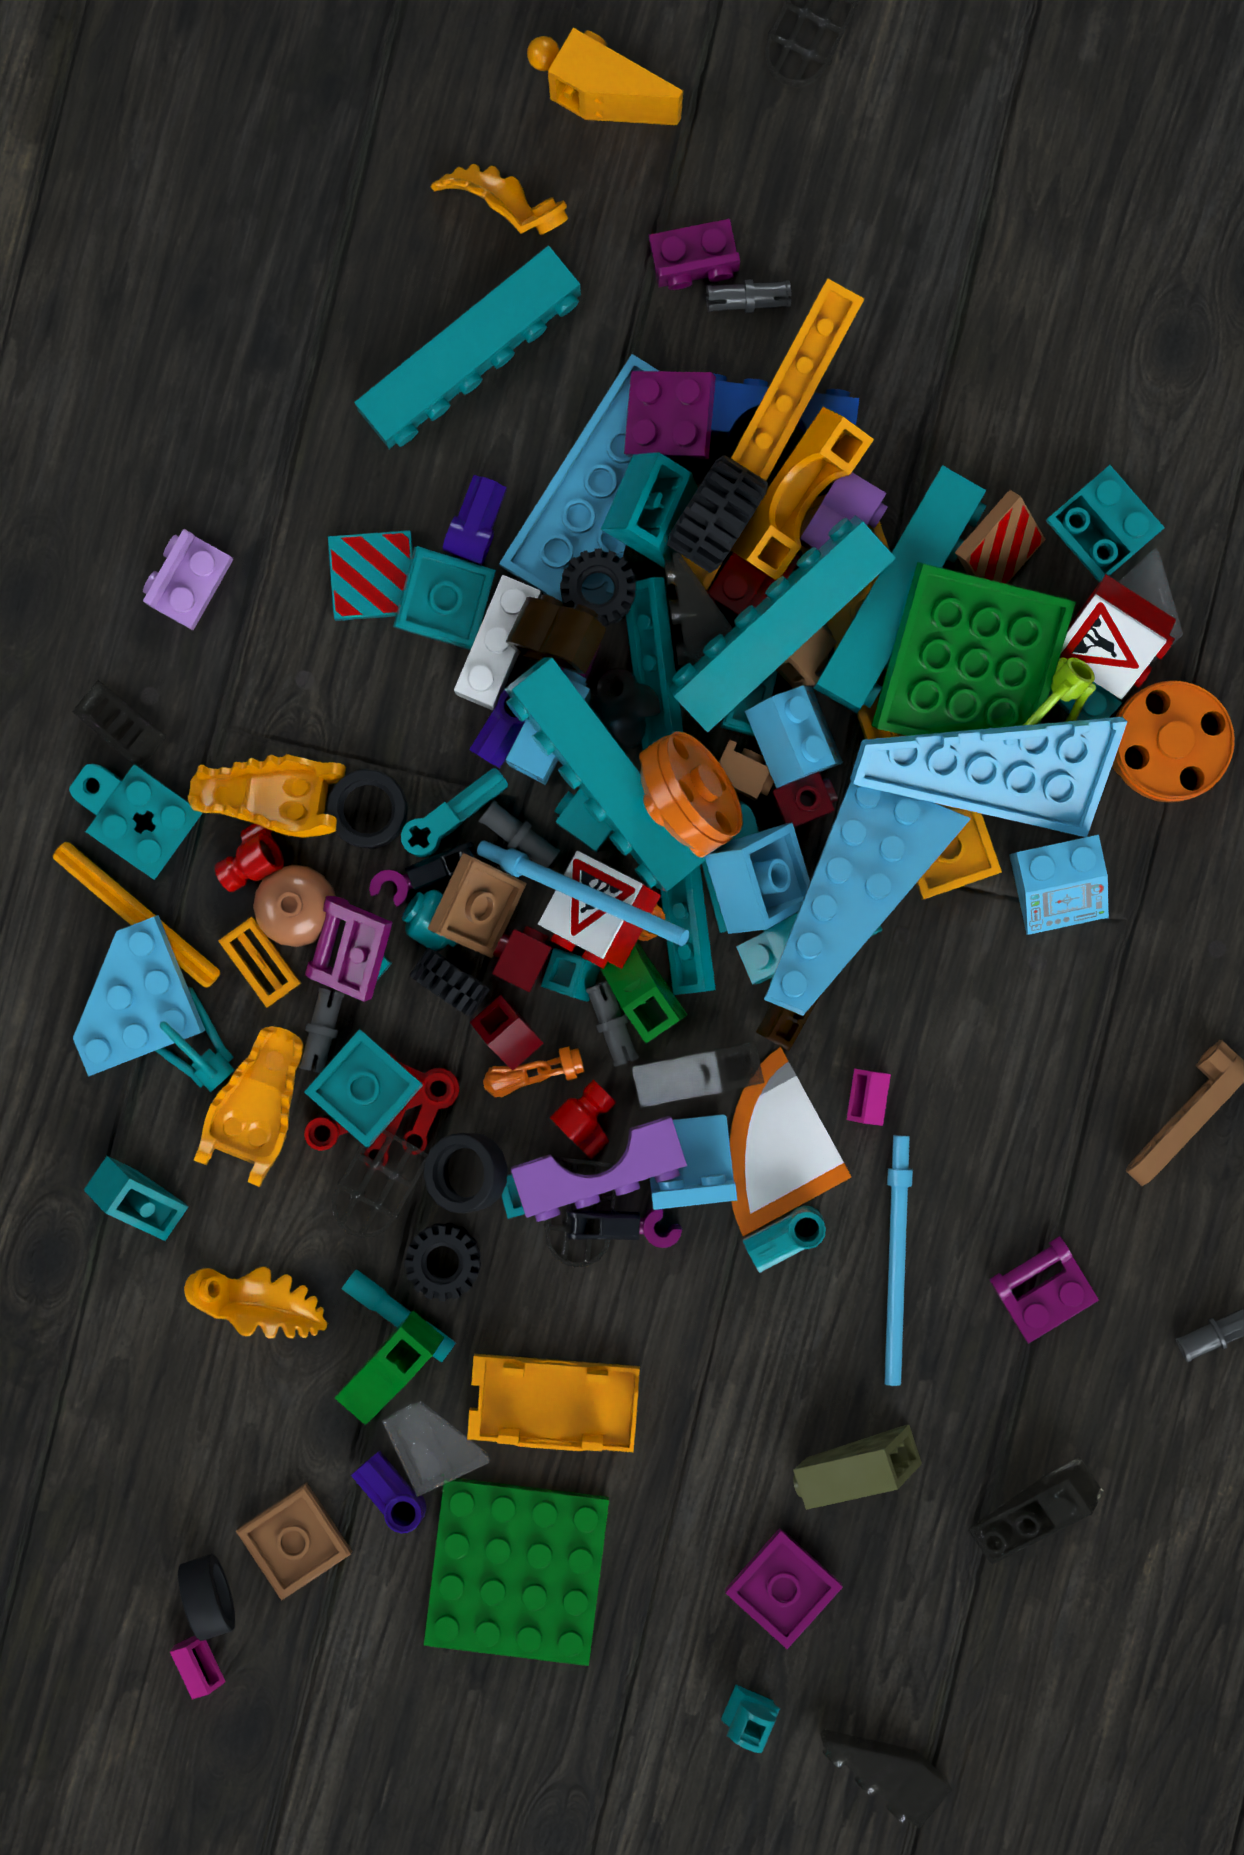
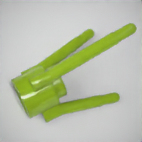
(1071, 681)

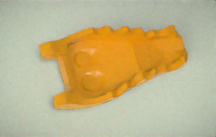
(275, 793)
(253, 1109)

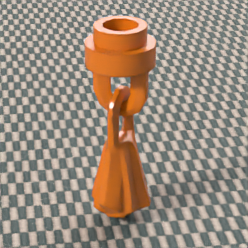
(502, 1080)

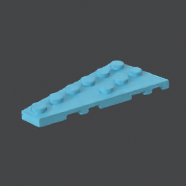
(578, 501)
(1017, 773)
(865, 870)

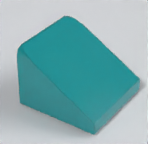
(570, 974)

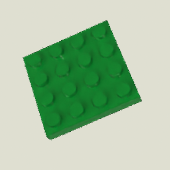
(970, 654)
(516, 1571)

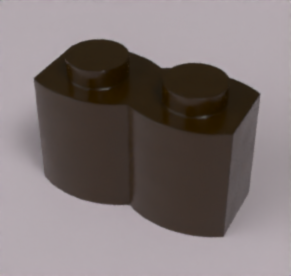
(558, 632)

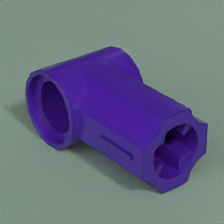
(471, 531)
(497, 734)
(387, 1488)

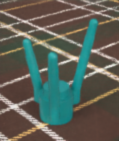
(210, 1067)

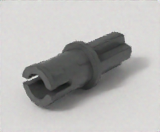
(1212, 1336)

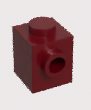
(804, 799)
(521, 957)
(511, 1039)

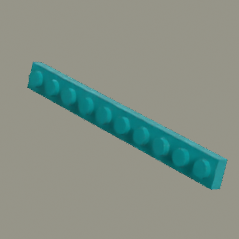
(655, 667)

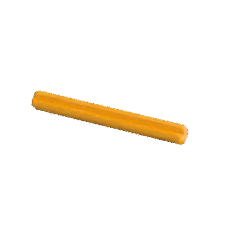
(132, 910)

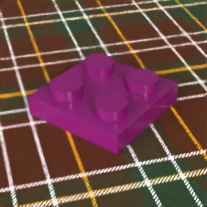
(670, 414)
(783, 1588)

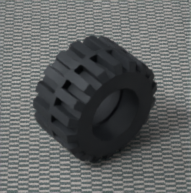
(717, 513)

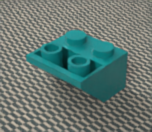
(649, 504)
(1105, 523)

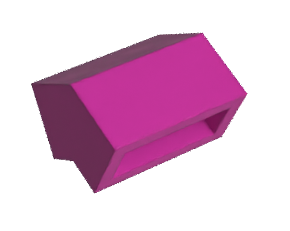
(868, 1097)
(190, 1669)

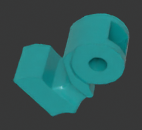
(749, 1719)

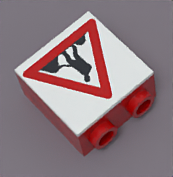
(1118, 636)
(592, 929)

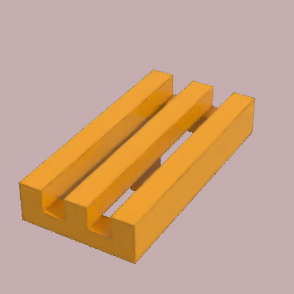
(280, 990)

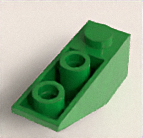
(644, 995)
(390, 1368)

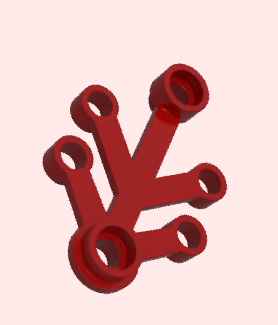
(426, 1116)

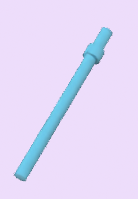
(518, 864)
(899, 1179)

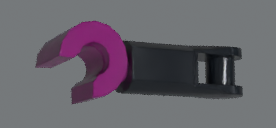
(419, 875)
(623, 1226)

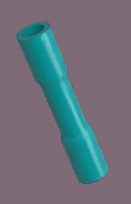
(377, 1300)

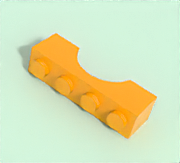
(823, 455)

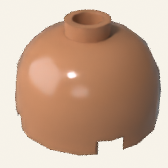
(291, 905)

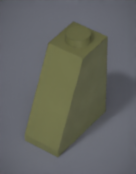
(858, 1468)

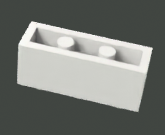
(490, 656)

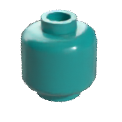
(418, 917)

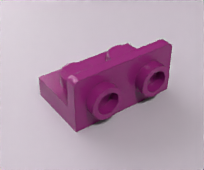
(694, 254)

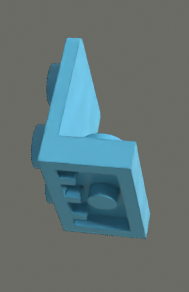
(708, 1169)

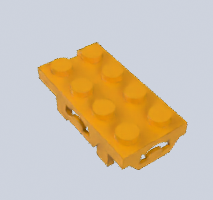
(554, 1403)

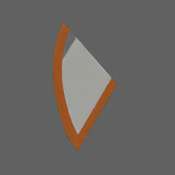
(779, 1148)

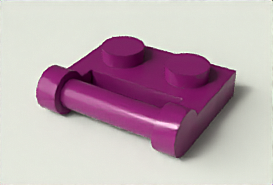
(358, 953)
(1050, 1301)

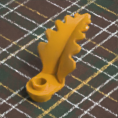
(505, 197)
(256, 1302)

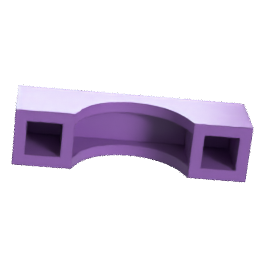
(650, 1152)

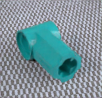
(781, 1240)

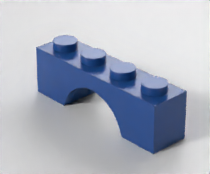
(739, 401)

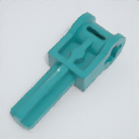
(451, 814)

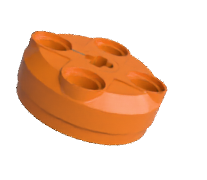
(1174, 741)
(689, 793)

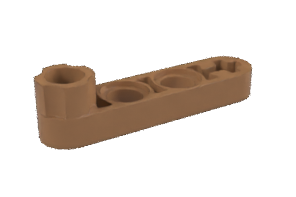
(1225, 1076)

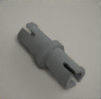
(748, 296)
(519, 835)
(612, 1023)
(321, 1030)

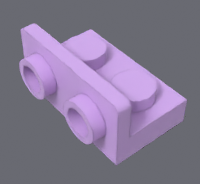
(186, 579)

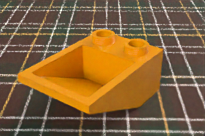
(603, 83)

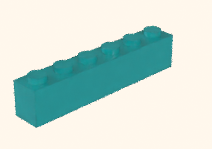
(469, 348)
(928, 539)
(781, 622)
(600, 770)

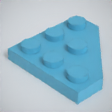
(131, 998)

